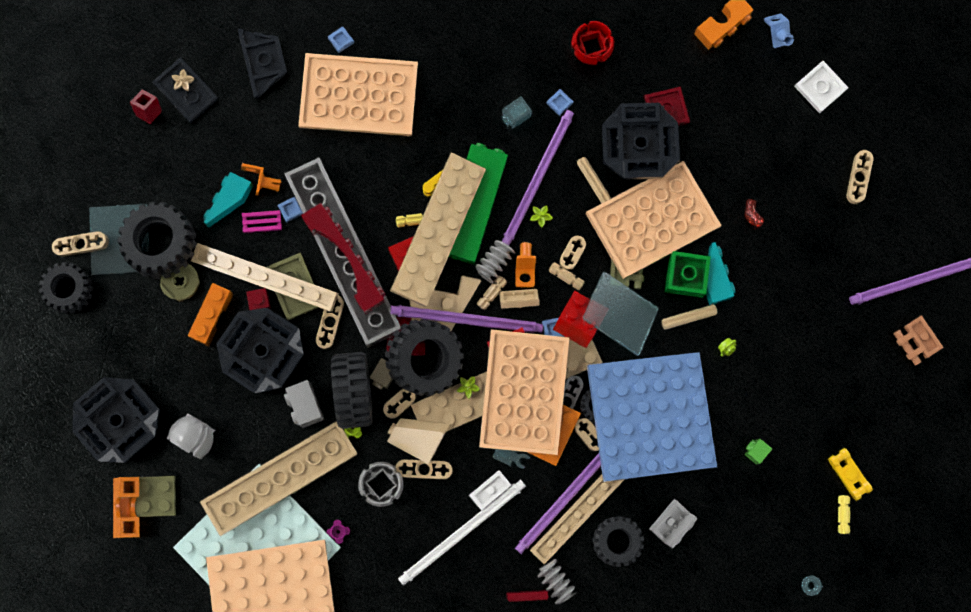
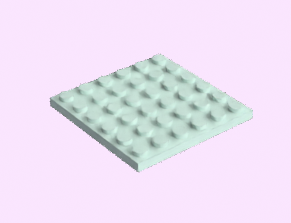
(277, 526)

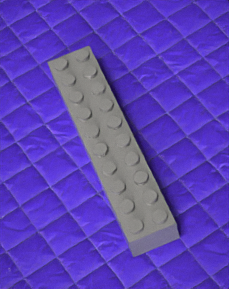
(313, 187)

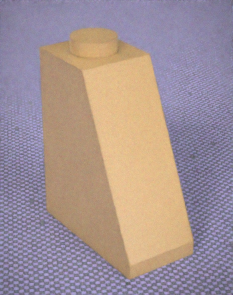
(417, 437)

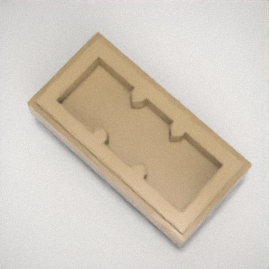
(519, 298)

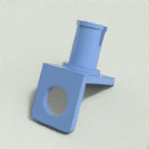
(779, 30)

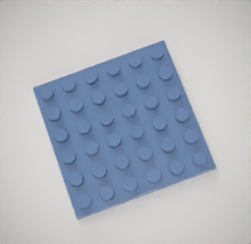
(651, 416)

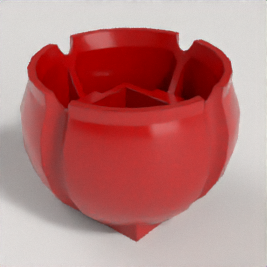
(588, 32)

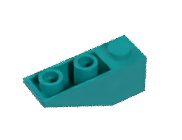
(232, 195)
(718, 286)

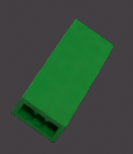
(474, 225)

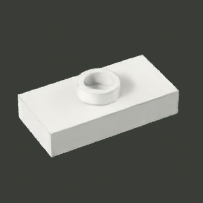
(490, 490)

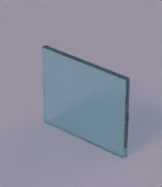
(108, 221)
(620, 313)

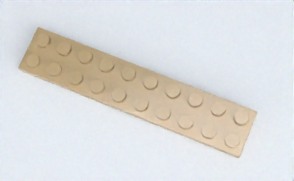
(456, 409)

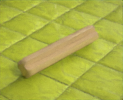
(593, 180)
(689, 316)

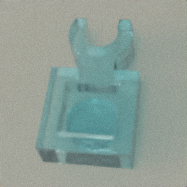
(508, 456)

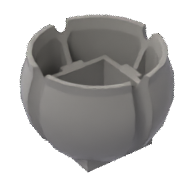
(192, 435)
(371, 473)

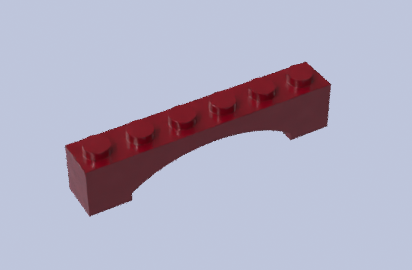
(319, 221)

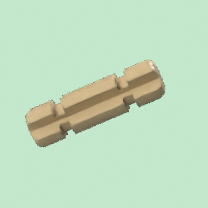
(566, 276)
(491, 292)

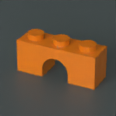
(712, 33)
(209, 313)
(124, 498)

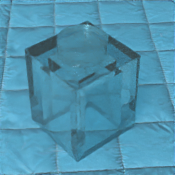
(516, 112)

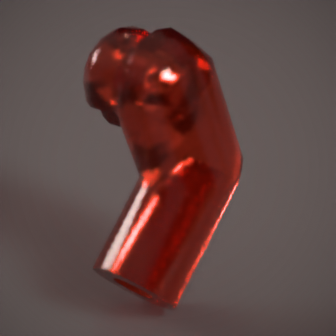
(751, 215)

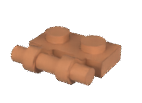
(923, 338)

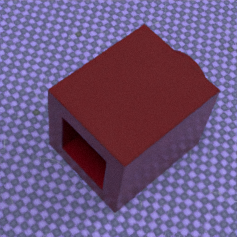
(146, 106)
(258, 299)

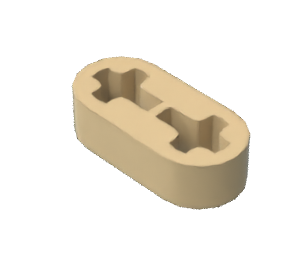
(576, 255)
(402, 407)
(583, 435)

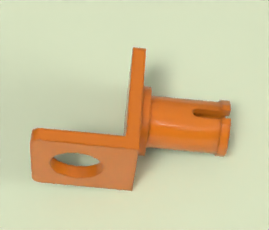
(263, 182)
(525, 265)

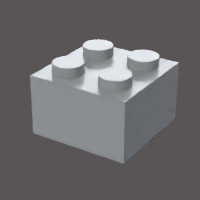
(304, 404)

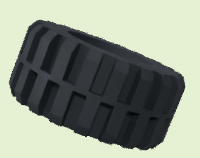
(144, 220)
(445, 367)
(351, 390)

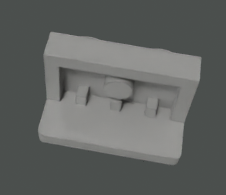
(673, 524)

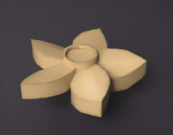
(182, 80)

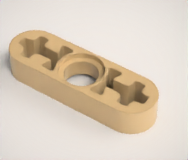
(862, 190)
(93, 236)
(339, 309)
(438, 465)

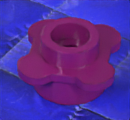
(343, 531)

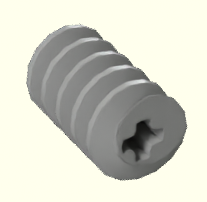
(494, 260)
(556, 582)

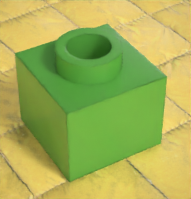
(757, 451)

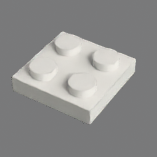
(821, 87)

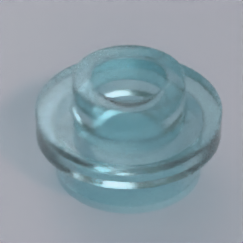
(817, 585)

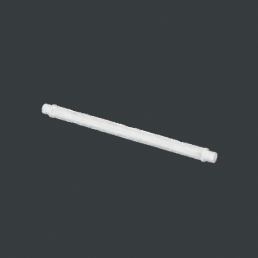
(461, 532)

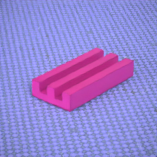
(261, 221)

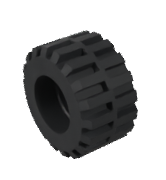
(55, 277)
(635, 541)

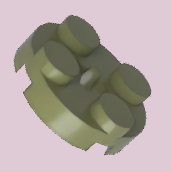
(179, 292)

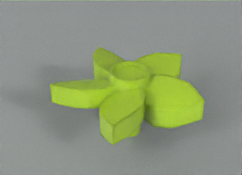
(541, 216)
(468, 387)

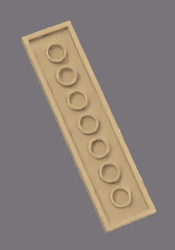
(438, 230)
(278, 478)

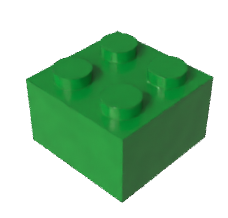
(687, 274)

